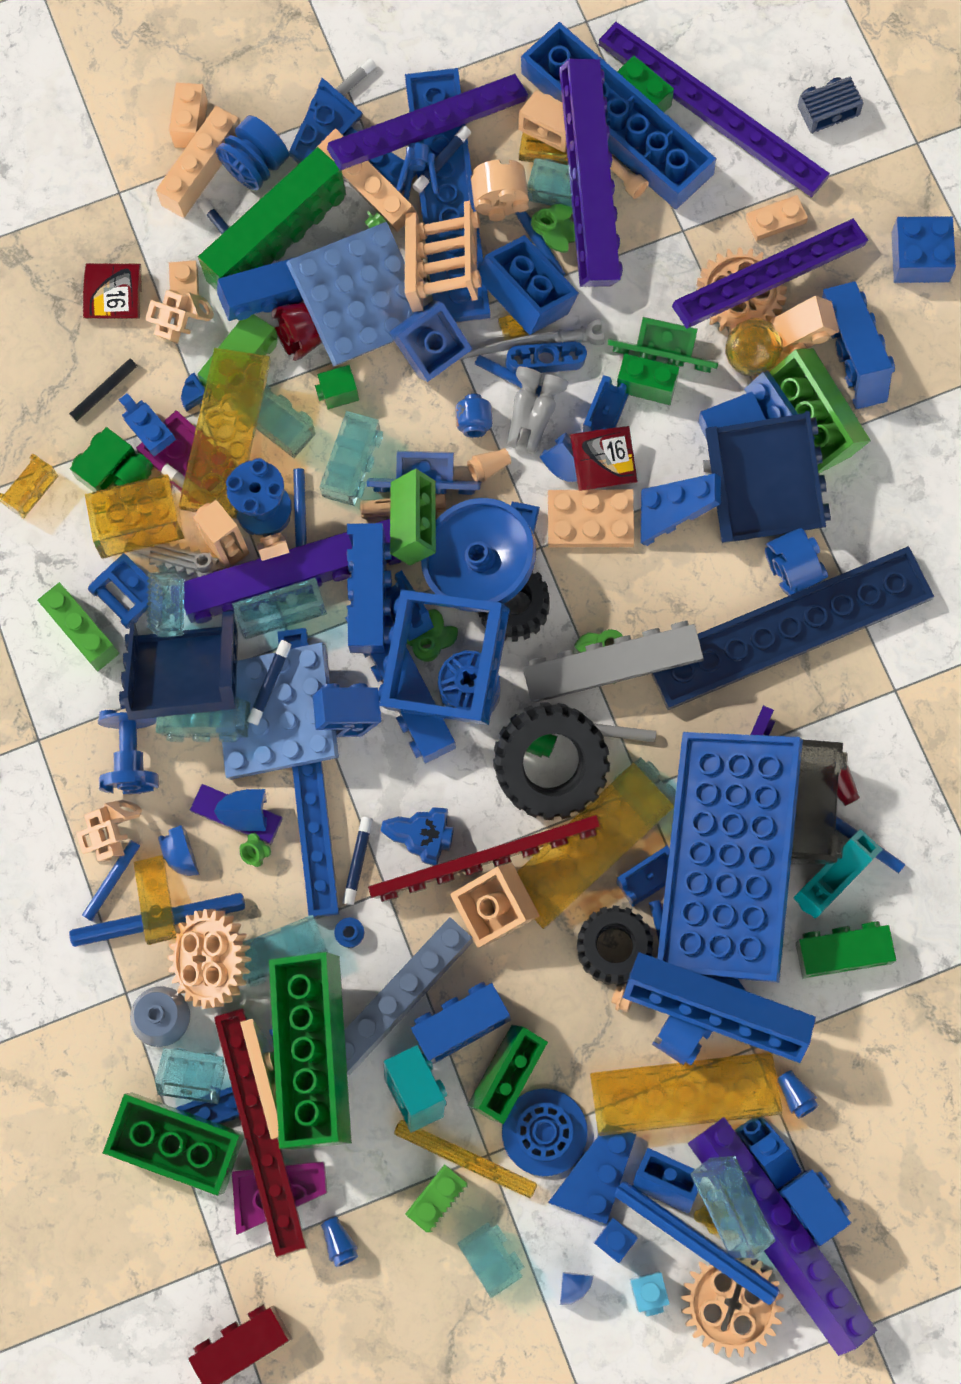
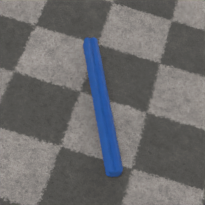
(134, 924)
(697, 1243)

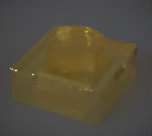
(511, 328)

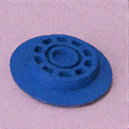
(545, 1132)

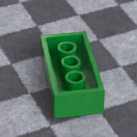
(174, 1143)

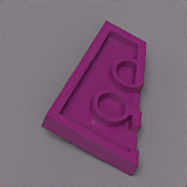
(307, 1184)

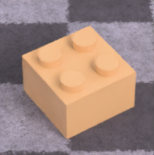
(494, 904)

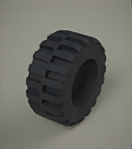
(573, 793)

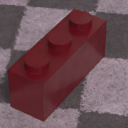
(239, 1346)

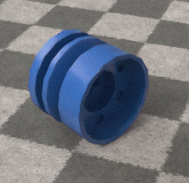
(252, 152)
(452, 676)

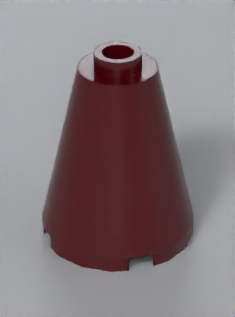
(296, 330)

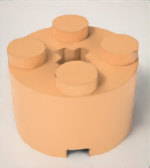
(499, 189)

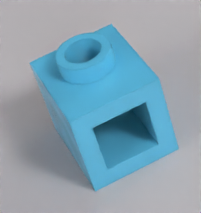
(649, 1293)

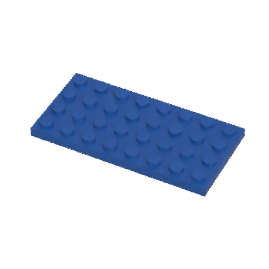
(731, 855)

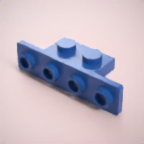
(435, 465)

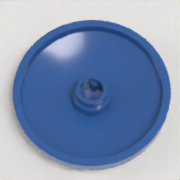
(481, 552)

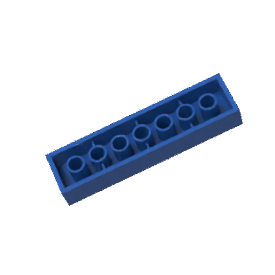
(639, 130)

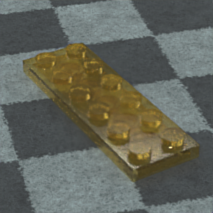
(224, 427)
(563, 874)
(685, 1093)

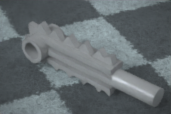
(181, 559)

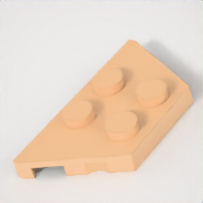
(262, 1062)

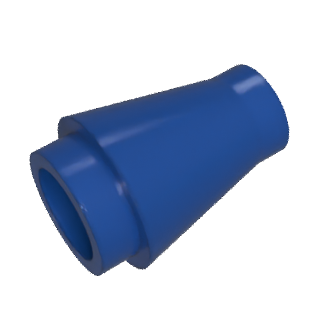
(797, 1095)
(339, 1244)

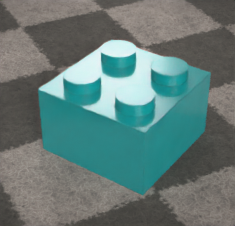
(414, 1088)

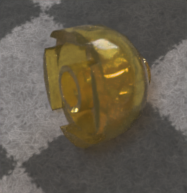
(753, 347)

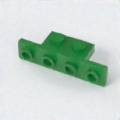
(666, 341)

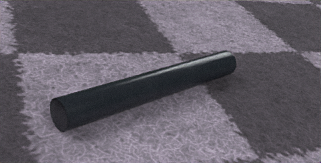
(103, 390)

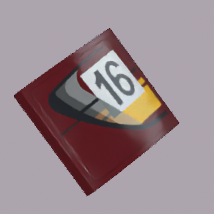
(112, 291)
(603, 458)

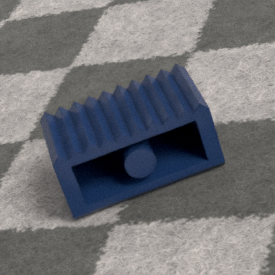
(830, 104)

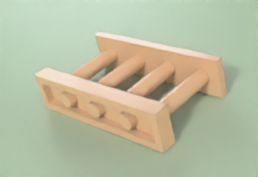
(417, 250)

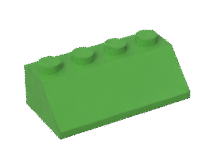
(813, 390)

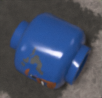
(473, 416)

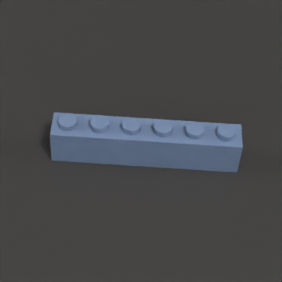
(404, 991)

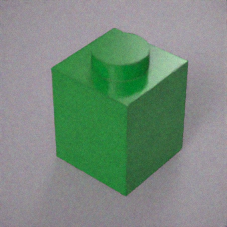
(337, 387)

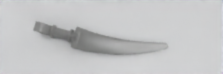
(549, 337)

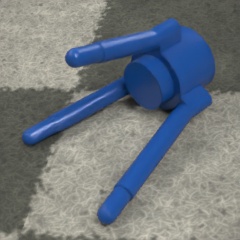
(416, 159)

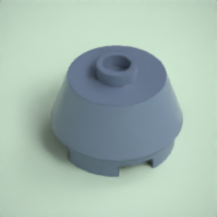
(160, 1016)

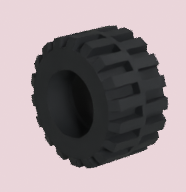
(534, 616)
(612, 919)

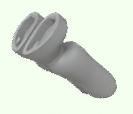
(533, 411)

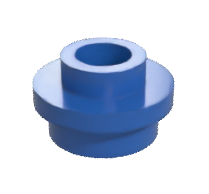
(352, 941)

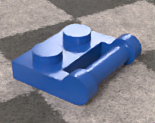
(130, 582)

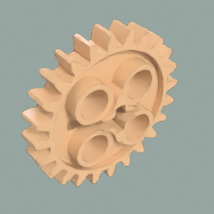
(764, 308)
(209, 958)
(759, 1314)

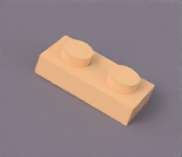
(776, 218)
(184, 277)

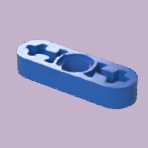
(565, 348)

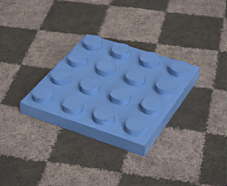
(354, 291)
(287, 726)

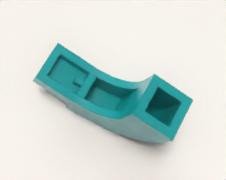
(836, 877)

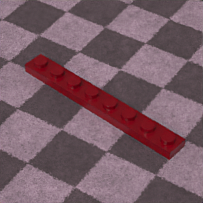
(497, 855)
(264, 1152)

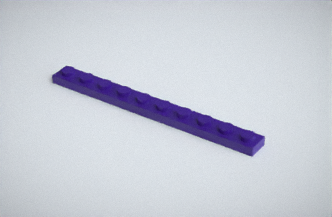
(719, 112)

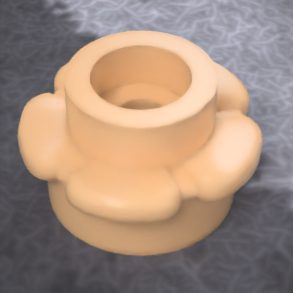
(621, 1003)

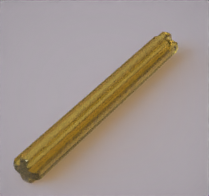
(467, 1159)

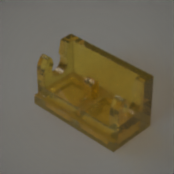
(29, 487)

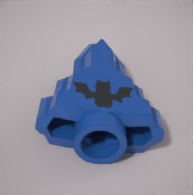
(423, 833)

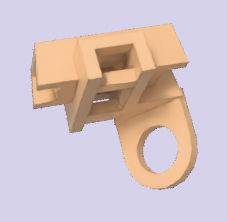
(184, 307)
(107, 818)

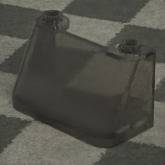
(817, 803)

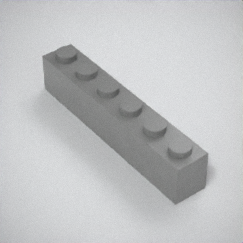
(613, 663)

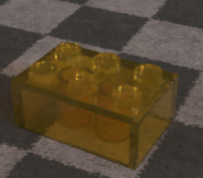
(134, 516)

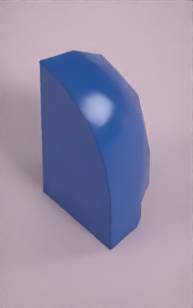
(560, 459)
(243, 810)
(178, 851)
(574, 1287)

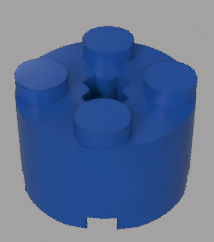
(795, 561)
(681, 1039)

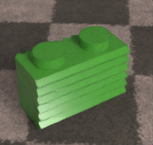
(436, 1199)

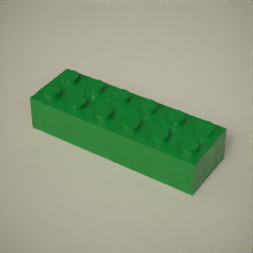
(276, 219)
(309, 1051)

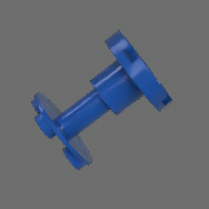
(259, 497)
(128, 762)

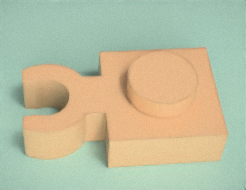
(272, 546)

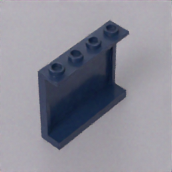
(768, 477)
(180, 671)

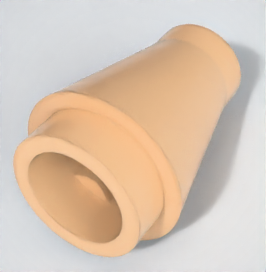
(487, 464)

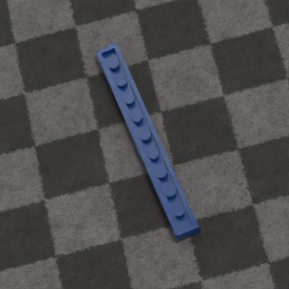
(313, 822)

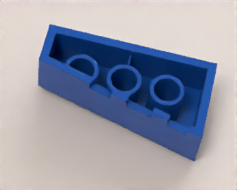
(860, 346)
(368, 588)

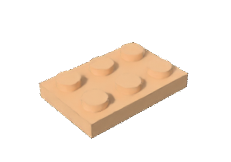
(590, 518)

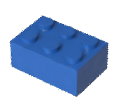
(527, 285)
(460, 1022)

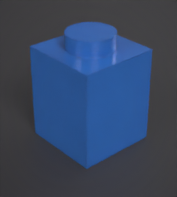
(615, 1240)

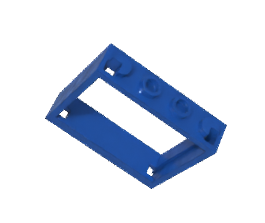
(488, 666)

